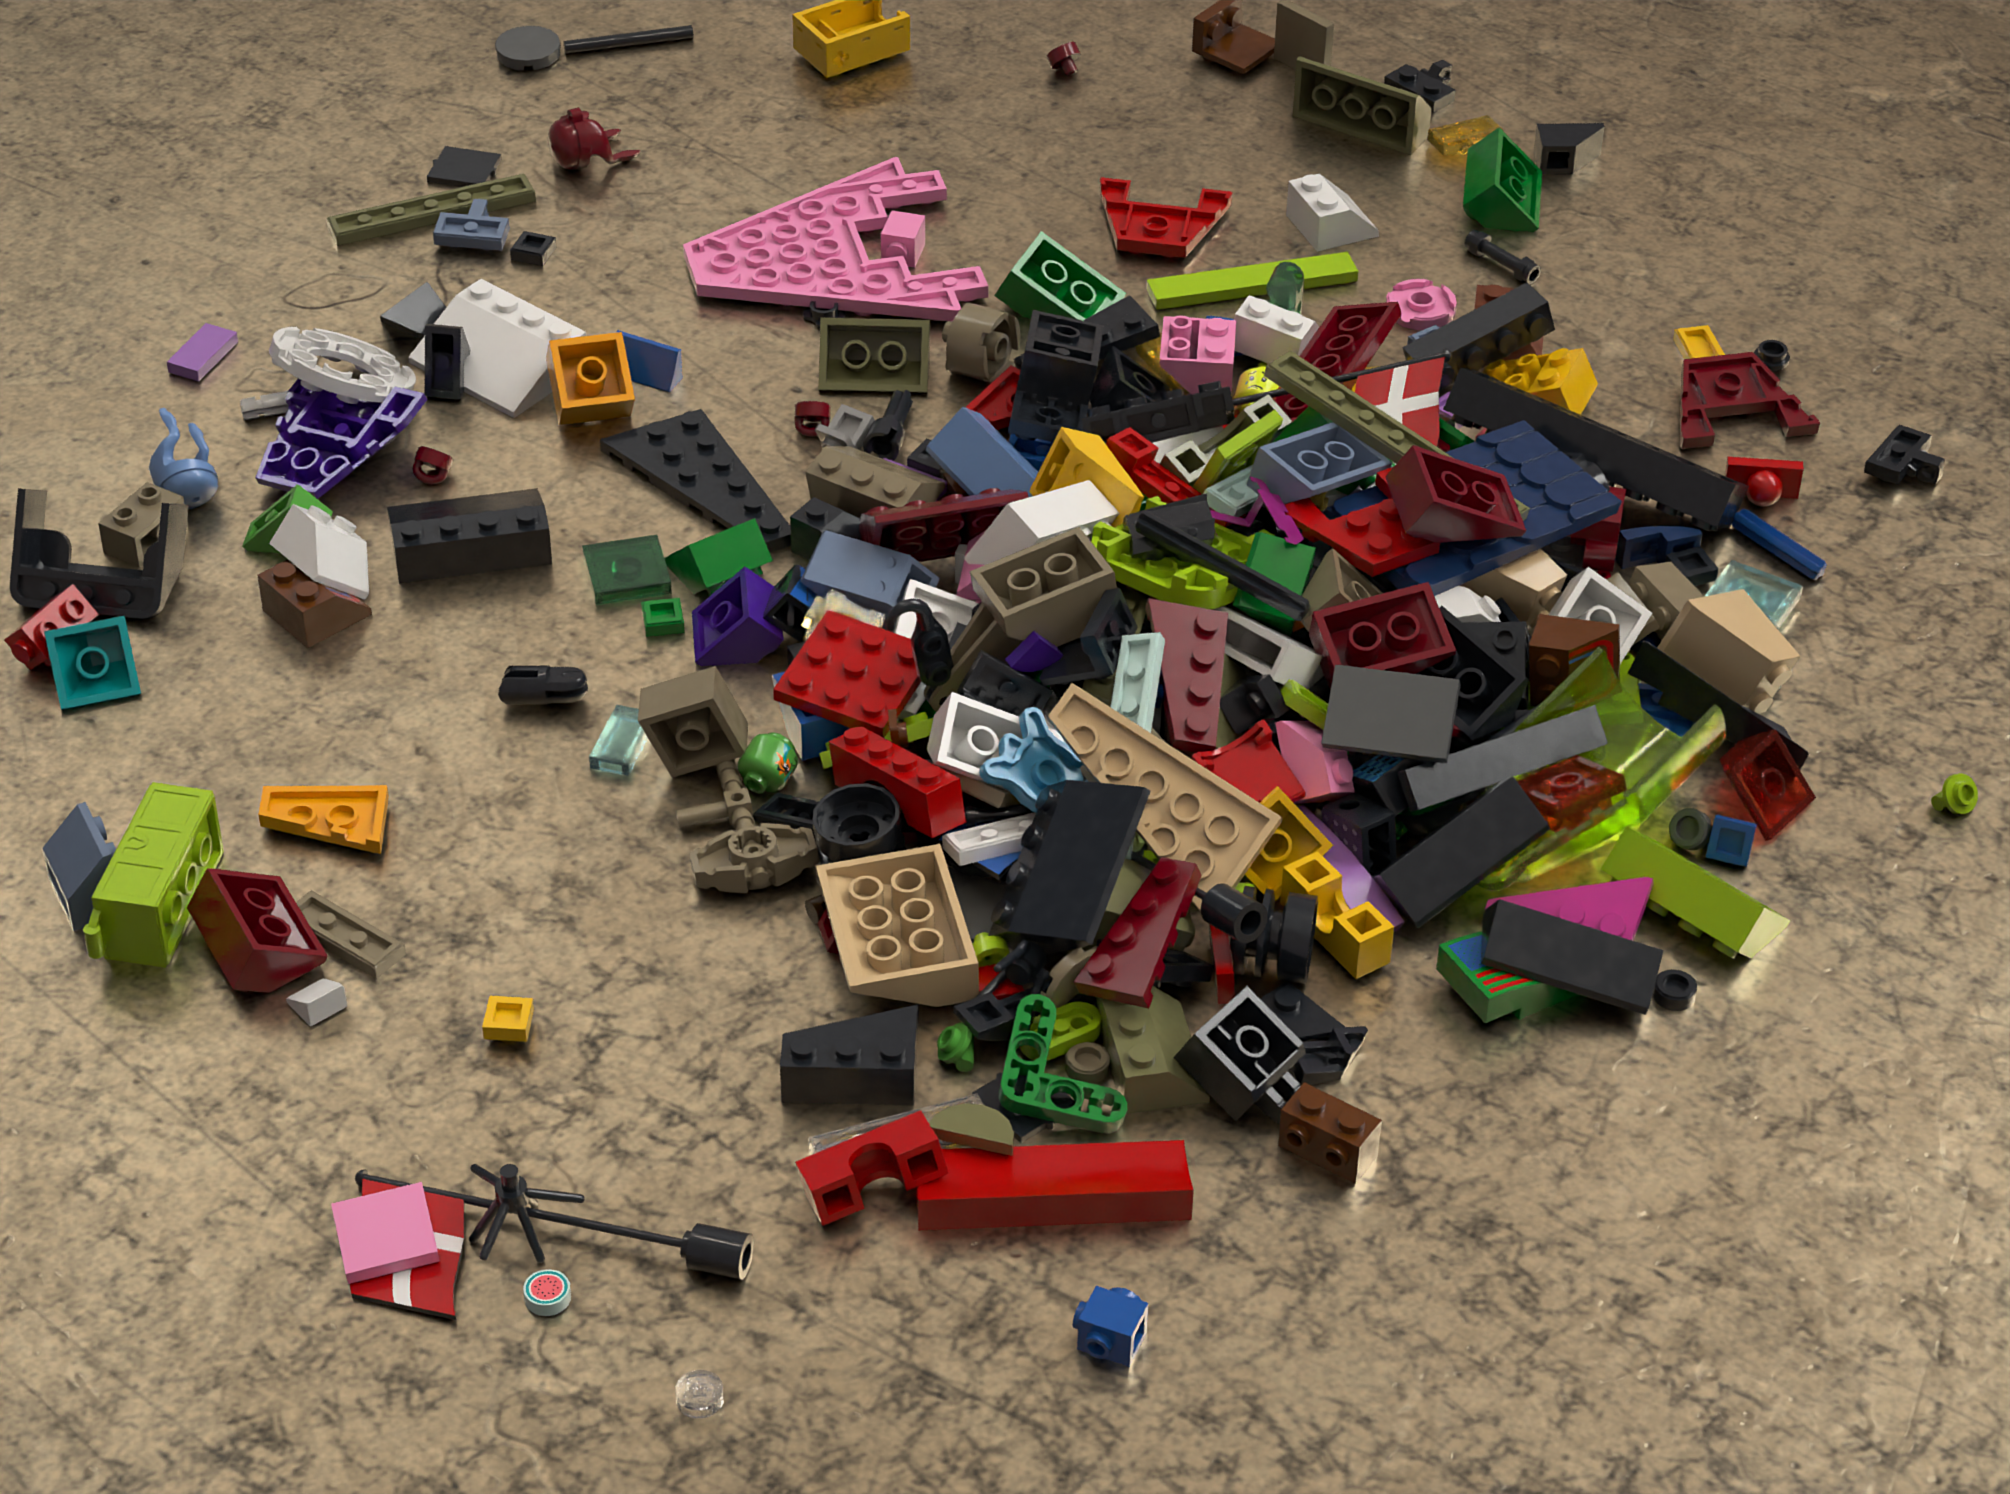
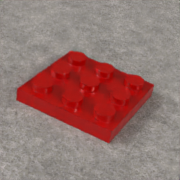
(850, 674)

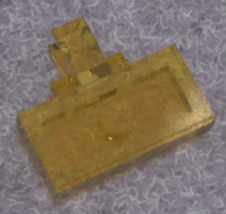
(1461, 135)

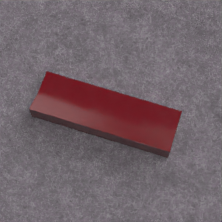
(1345, 344)

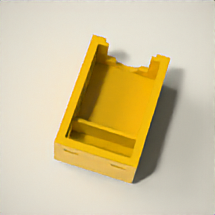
(848, 35)

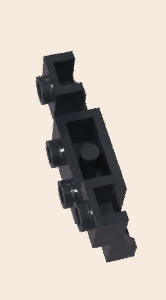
(1166, 418)

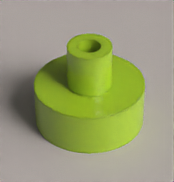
(989, 949)

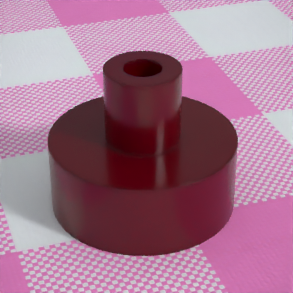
(1064, 57)

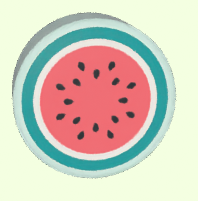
(547, 1292)

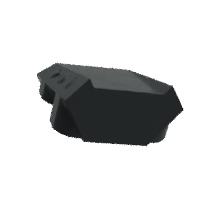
(1189, 515)

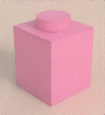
(903, 237)

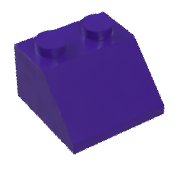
(732, 625)

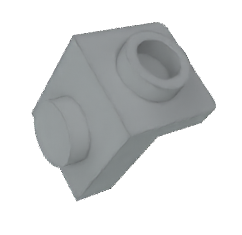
(846, 428)

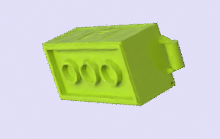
(153, 876)

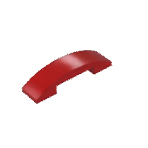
(1152, 479)

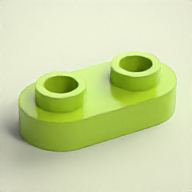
(1073, 1025)

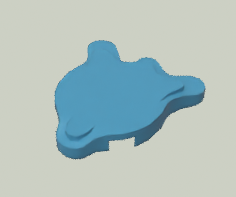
(1031, 762)

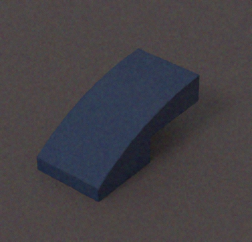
(1652, 544)

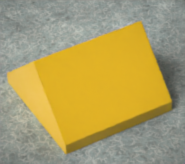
(1290, 842)

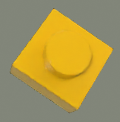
(508, 1018)

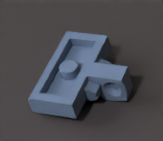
(472, 230)

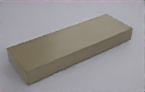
(350, 936)

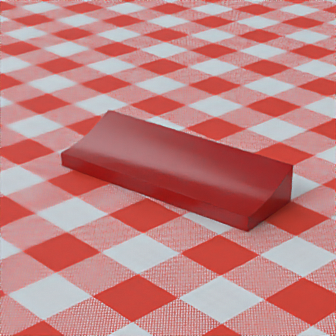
(1059, 1186)

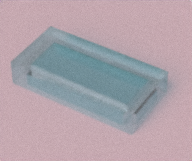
(619, 742)

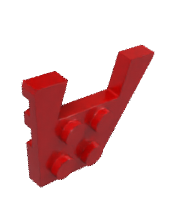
(1159, 227)
(1365, 537)

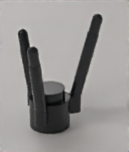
(1021, 967)

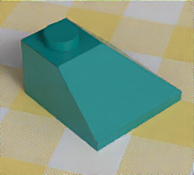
(92, 662)

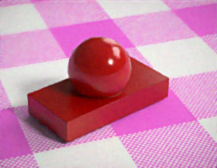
(1766, 478)

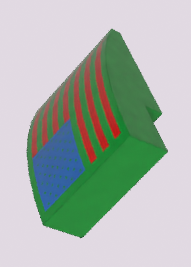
(1491, 990)

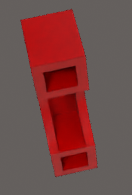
(924, 791)

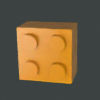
(590, 378)

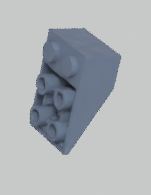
(863, 572)

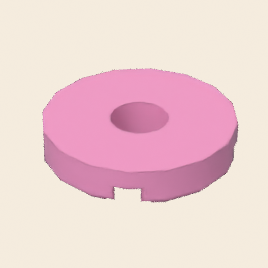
(1423, 304)

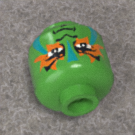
(768, 763)

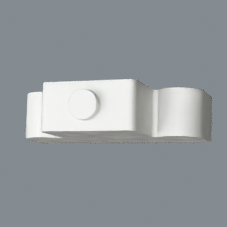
(1270, 650)

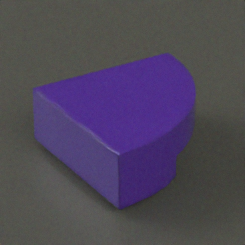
(1034, 654)

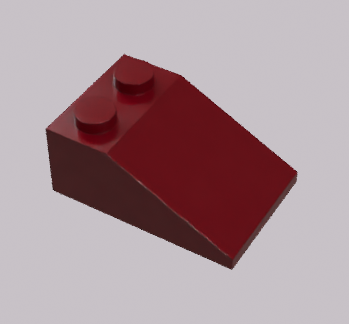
(1452, 499)
(1383, 632)

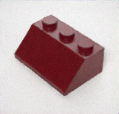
(254, 929)

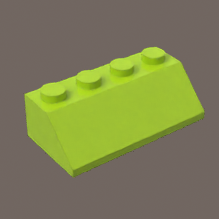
(1695, 896)

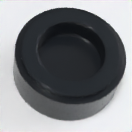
(1675, 990)

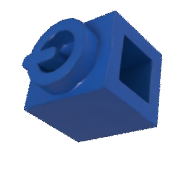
(1111, 1324)

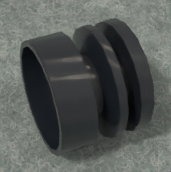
(857, 823)
(1286, 938)

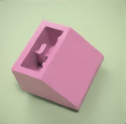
(1198, 350)

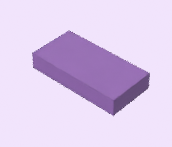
(202, 352)

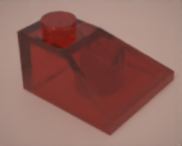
(1767, 781)

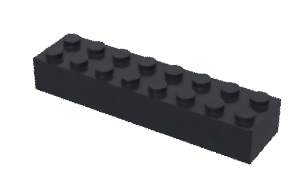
(1624, 460)

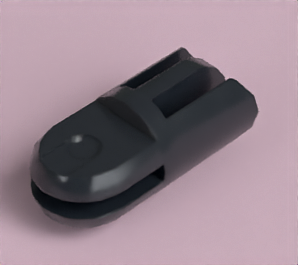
(542, 685)

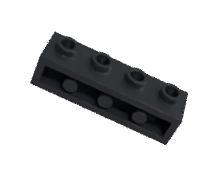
(1487, 332)

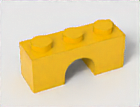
(1355, 936)

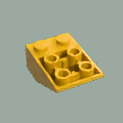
(1557, 377)
(1084, 457)

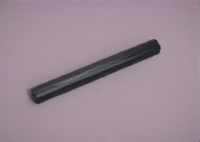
(1213, 559)

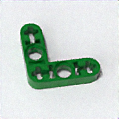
(1041, 1086)

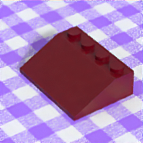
(936, 527)

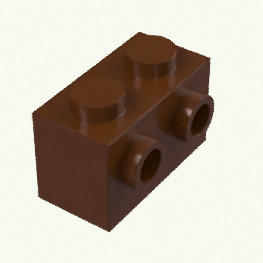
(1329, 1132)

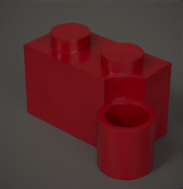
(1601, 538)

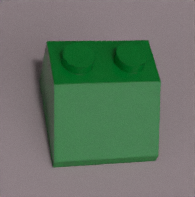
(719, 557)

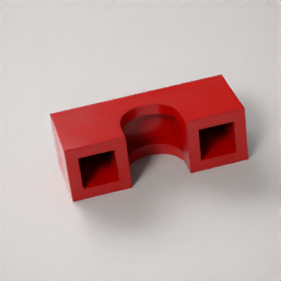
(897, 1150)

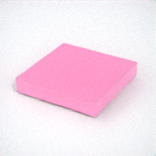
(385, 1232)

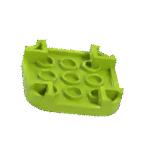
(1170, 578)

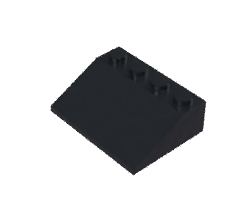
(470, 535)
(1068, 864)

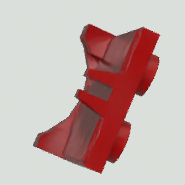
(1252, 765)

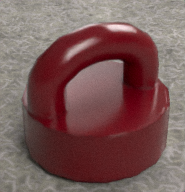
(811, 412)
(433, 459)

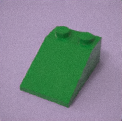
(1056, 283)

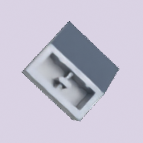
(76, 862)

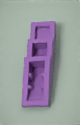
(1356, 881)

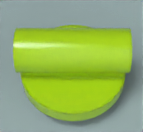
(1957, 794)

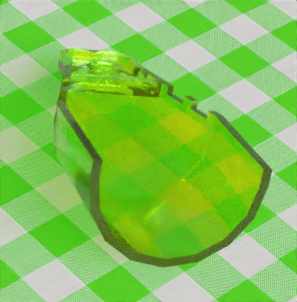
(1638, 747)

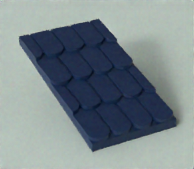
(1538, 475)

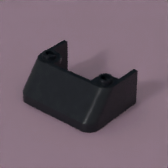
(44, 567)

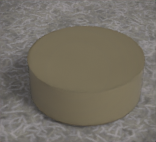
(1087, 1062)

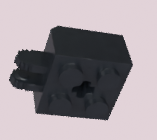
(1244, 1057)

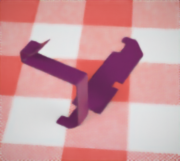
(1276, 509)

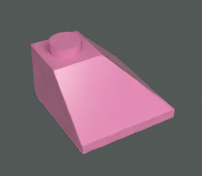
(1320, 770)

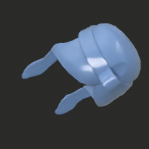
(190, 478)

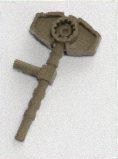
(752, 854)

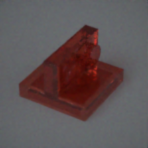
(1572, 790)

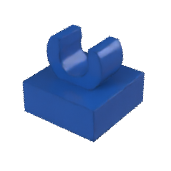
(1731, 840)

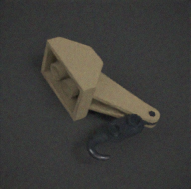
(1037, 589)

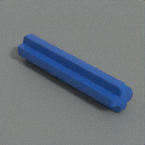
(1779, 544)

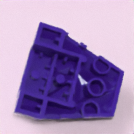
(330, 438)

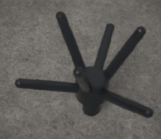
(511, 1198)

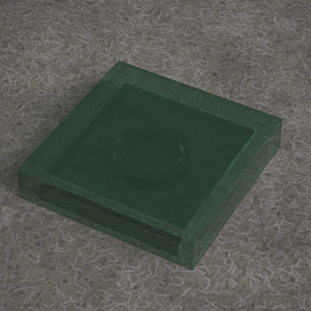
(626, 569)

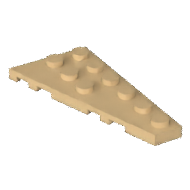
(1189, 808)

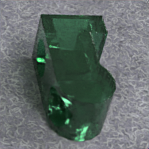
(1286, 287)

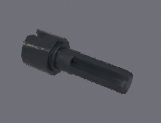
(887, 433)

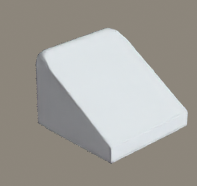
(318, 1001)

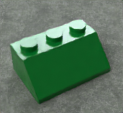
(1502, 185)

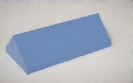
(980, 455)

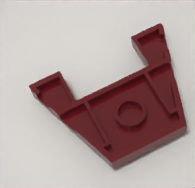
(1734, 387)

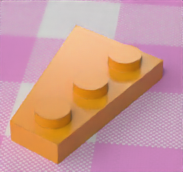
(328, 813)

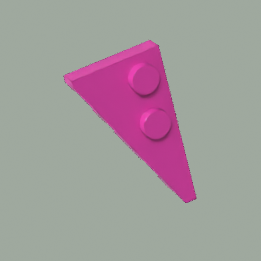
(1606, 906)

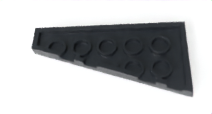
(700, 469)

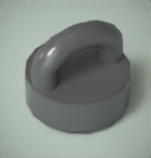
(1690, 829)

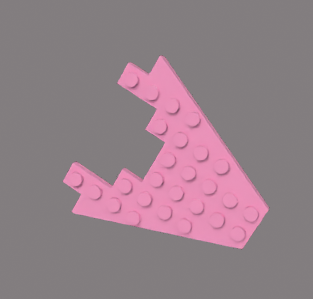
(815, 253)

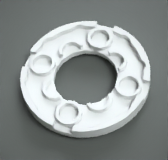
(298, 355)

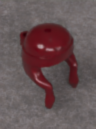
(578, 138)

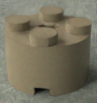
(980, 342)

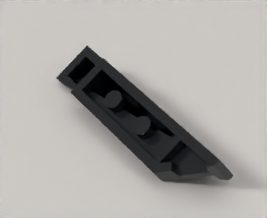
(1693, 697)

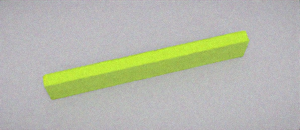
(1246, 280)

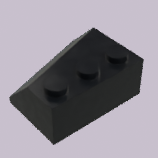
(853, 1060)

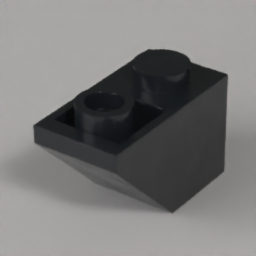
(1567, 146)

